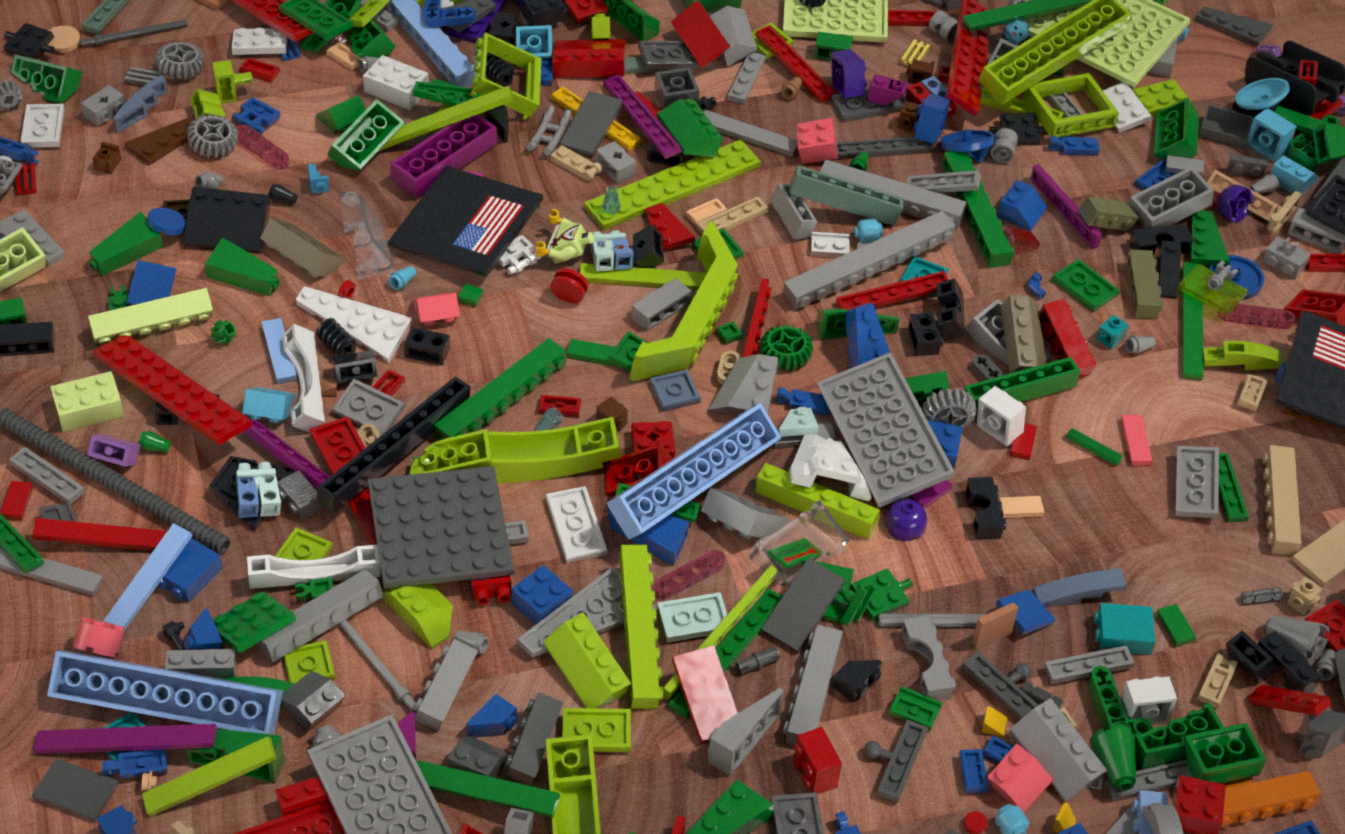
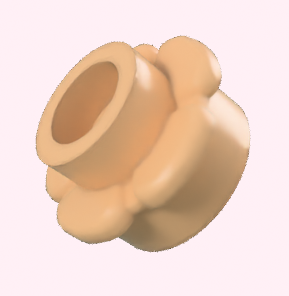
(148, 782)

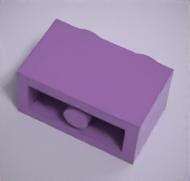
(113, 449)

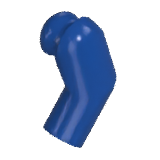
(1034, 285)

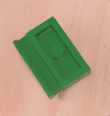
(915, 707)

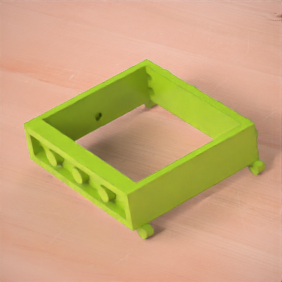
(532, 67)

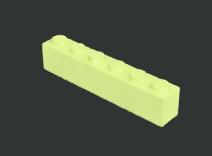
(151, 315)

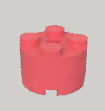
(99, 637)

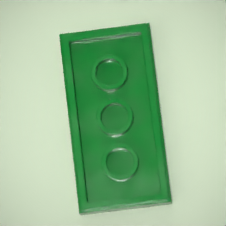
(316, 17)

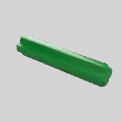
(1094, 446)

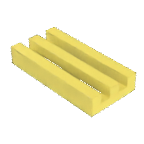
(919, 46)

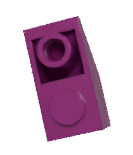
(886, 90)

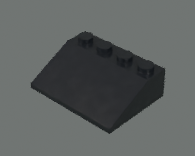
(226, 215)

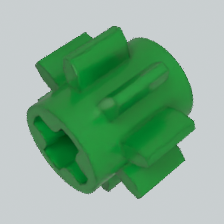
(223, 332)

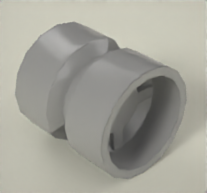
(943, 24)
(1004, 145)

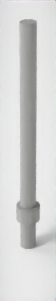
(401, 693)

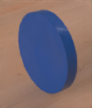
(967, 140)
(1248, 275)

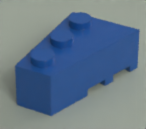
(864, 335)

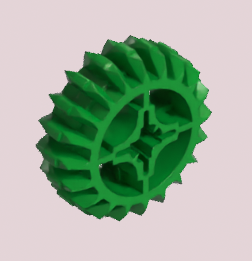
(789, 345)

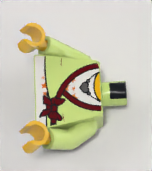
(566, 241)

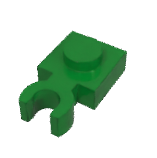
(118, 299)
(317, 588)

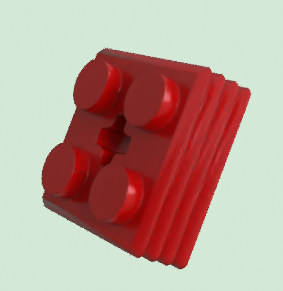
(651, 434)

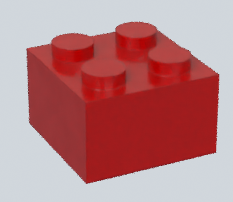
(817, 761)
(1199, 805)

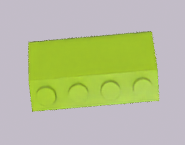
(587, 663)

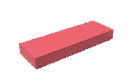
(1136, 440)

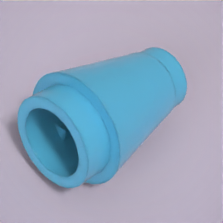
(401, 278)

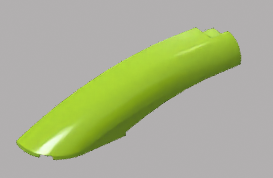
(526, 454)
(574, 778)

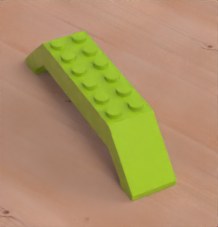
(682, 349)

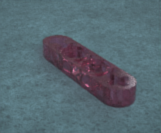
(265, 144)
(1257, 319)
(690, 576)

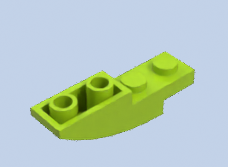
(1250, 354)

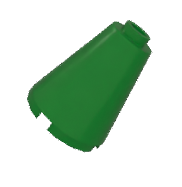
(1117, 753)

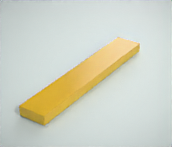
(616, 132)

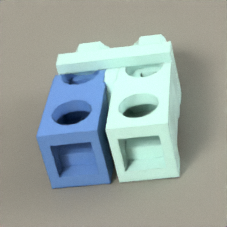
(611, 249)
(254, 483)

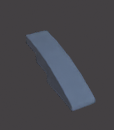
(137, 106)
(1081, 586)

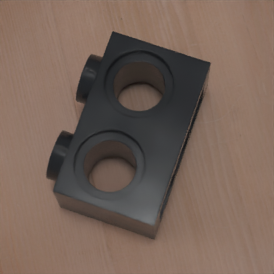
(925, 334)
(427, 346)

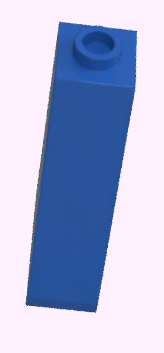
(662, 539)

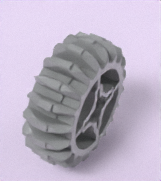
(179, 60)
(212, 131)
(950, 407)

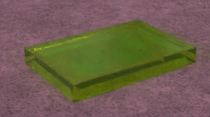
(1223, 299)

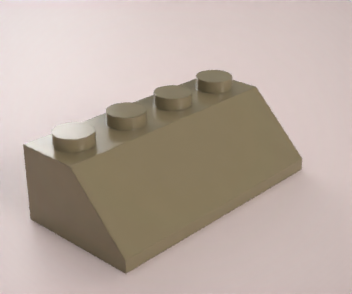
(301, 248)
(1022, 333)

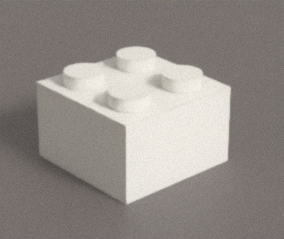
(1001, 416)
(1149, 699)

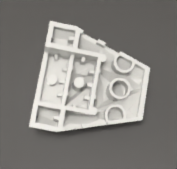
(829, 460)

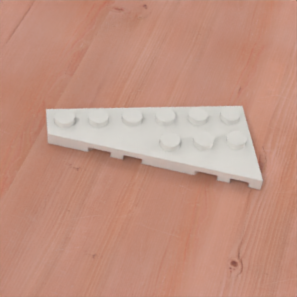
(370, 326)

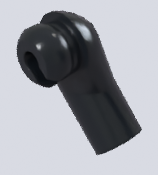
(705, 103)

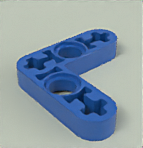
(461, 15)

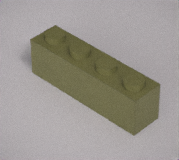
(1144, 284)

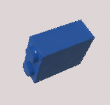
(191, 571)

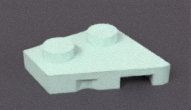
(799, 422)

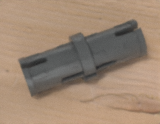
(757, 660)

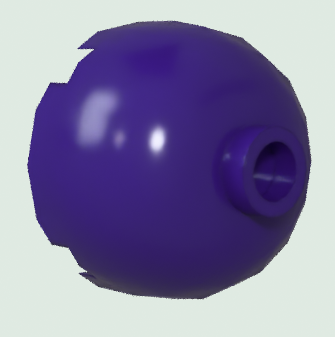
(1233, 202)
(906, 520)

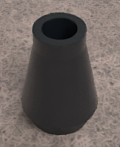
(281, 194)

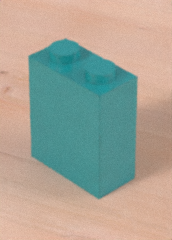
(1124, 626)

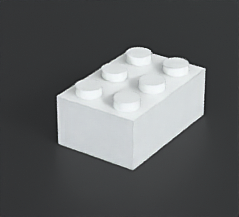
(393, 81)

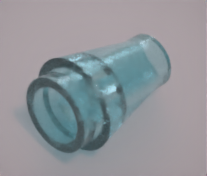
(611, 201)
(550, 419)

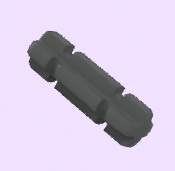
(1261, 595)
(1039, 694)

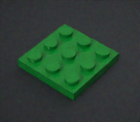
(252, 621)

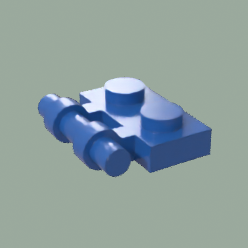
(259, 112)

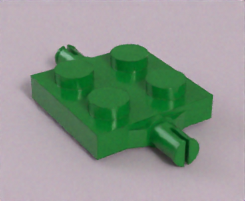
(888, 595)

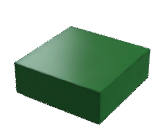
(470, 295)
(729, 333)

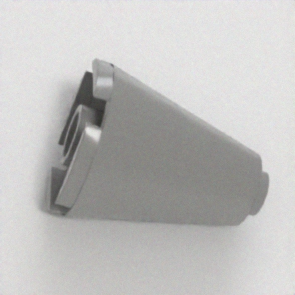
(1302, 635)

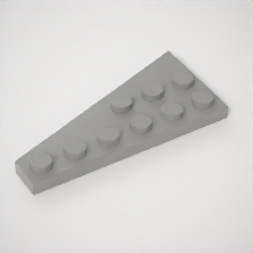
(600, 603)

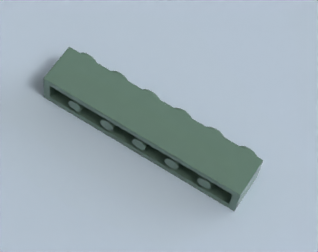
(846, 195)

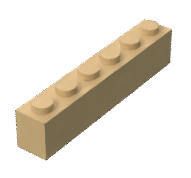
(1282, 500)

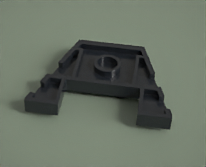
(225, 490)

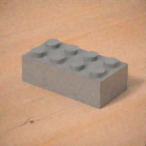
(1172, 199)

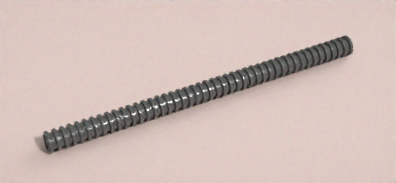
(113, 480)

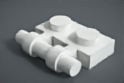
(518, 248)

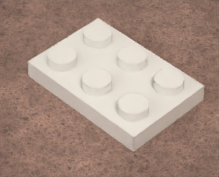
(258, 41)
(1129, 107)
(43, 125)

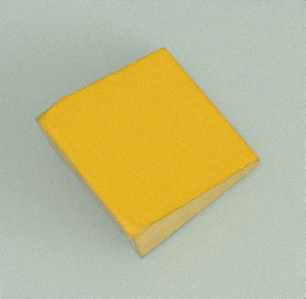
(994, 722)
(1064, 819)

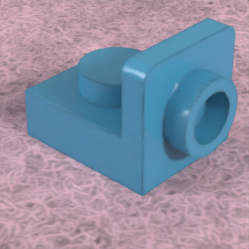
(317, 182)

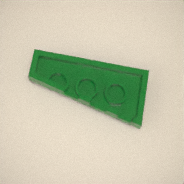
(443, 93)
(1207, 241)

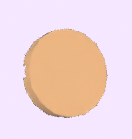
(65, 39)

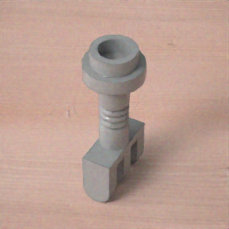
(1216, 280)

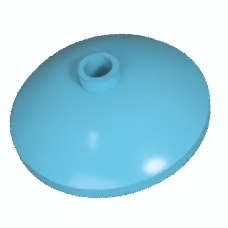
(1262, 94)

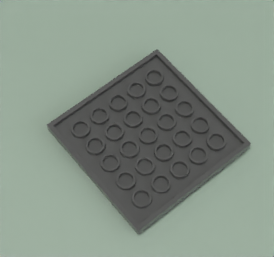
(439, 527)

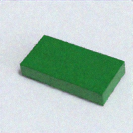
(1176, 625)

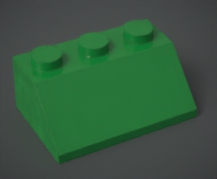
(1224, 754)

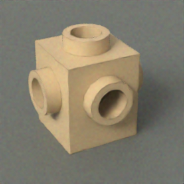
(1304, 595)

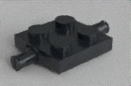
(29, 41)
(1023, 124)

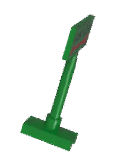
(799, 552)

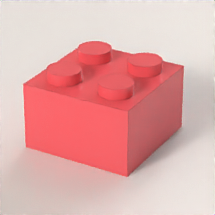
(817, 141)

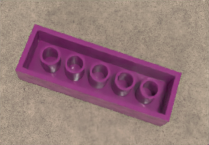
(451, 147)

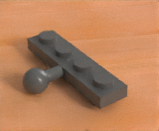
(1000, 685)
(900, 761)

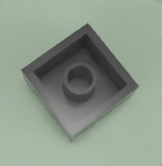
(675, 85)

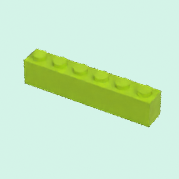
(846, 511)

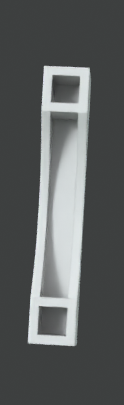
(301, 349)
(275, 571)

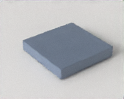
(675, 390)

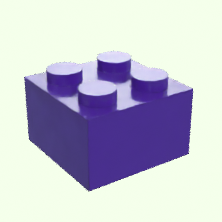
(848, 73)

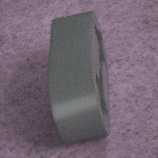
(986, 371)

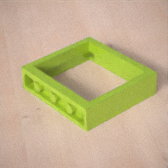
(1077, 124)

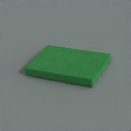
(1085, 285)
(837, 608)

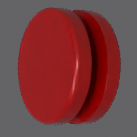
(569, 285)

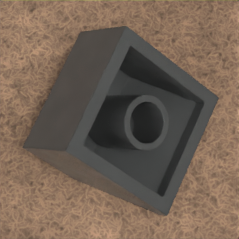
(312, 699)
(1321, 733)
(477, 757)

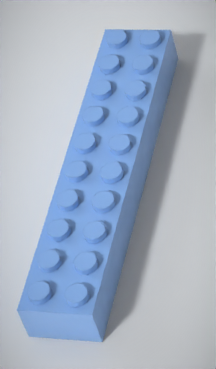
(693, 471)
(164, 693)

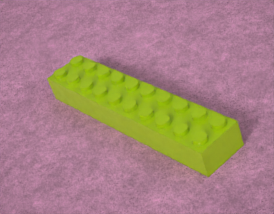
(1053, 48)

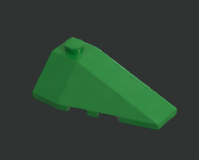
(345, 7)
(370, 40)
(50, 80)
(832, 323)

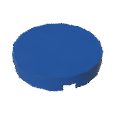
(167, 221)

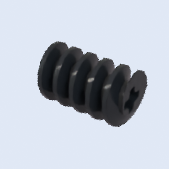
(499, 70)
(336, 337)

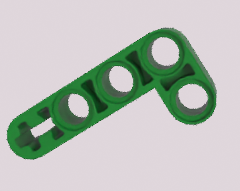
(1303, 149)
(1103, 686)

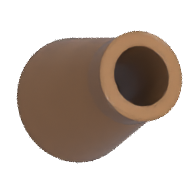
(790, 89)

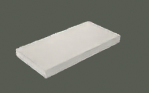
(576, 524)

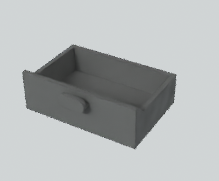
(1226, 126)

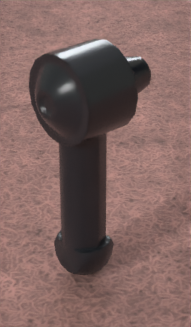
(172, 632)

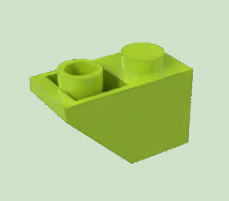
(600, 26)

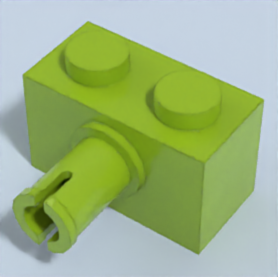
(227, 80)

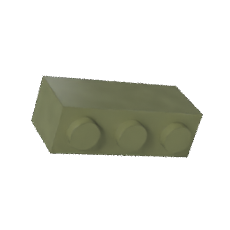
(1108, 213)

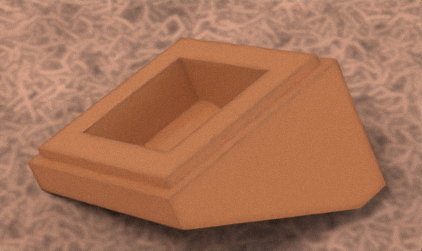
(328, 387)

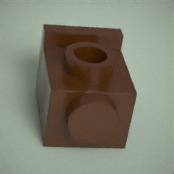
(919, 71)
(107, 157)

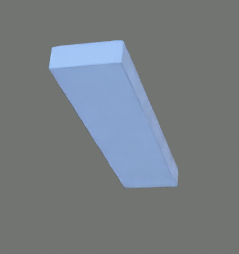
(281, 363)

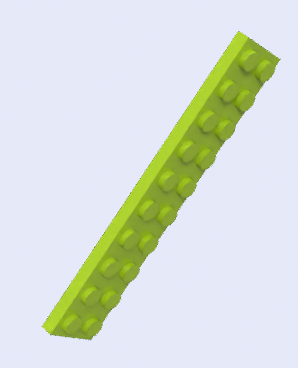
(675, 183)

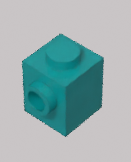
(1112, 332)

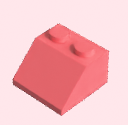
(436, 307)
(1019, 778)

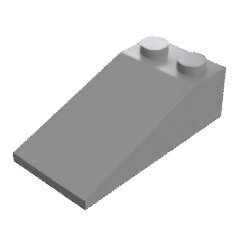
(988, 331)
(742, 732)

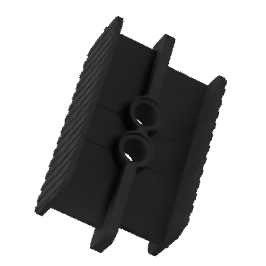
(1302, 94)

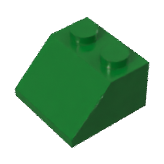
(342, 114)

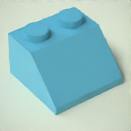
(535, 40)
(1293, 176)
(268, 403)

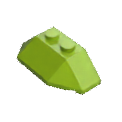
(422, 610)

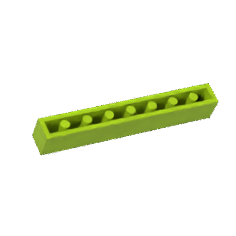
(639, 627)

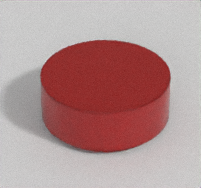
(347, 289)
(975, 823)

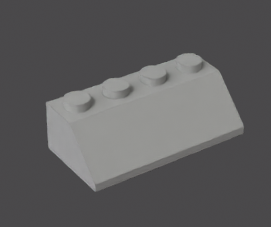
(1058, 749)

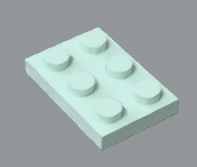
(691, 616)

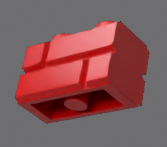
(300, 796)

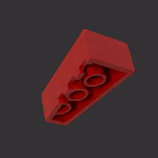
(1065, 335)

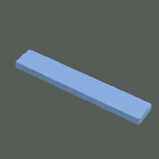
(149, 576)

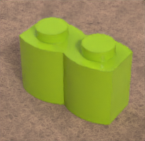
(206, 102)

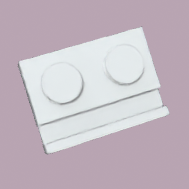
(829, 244)

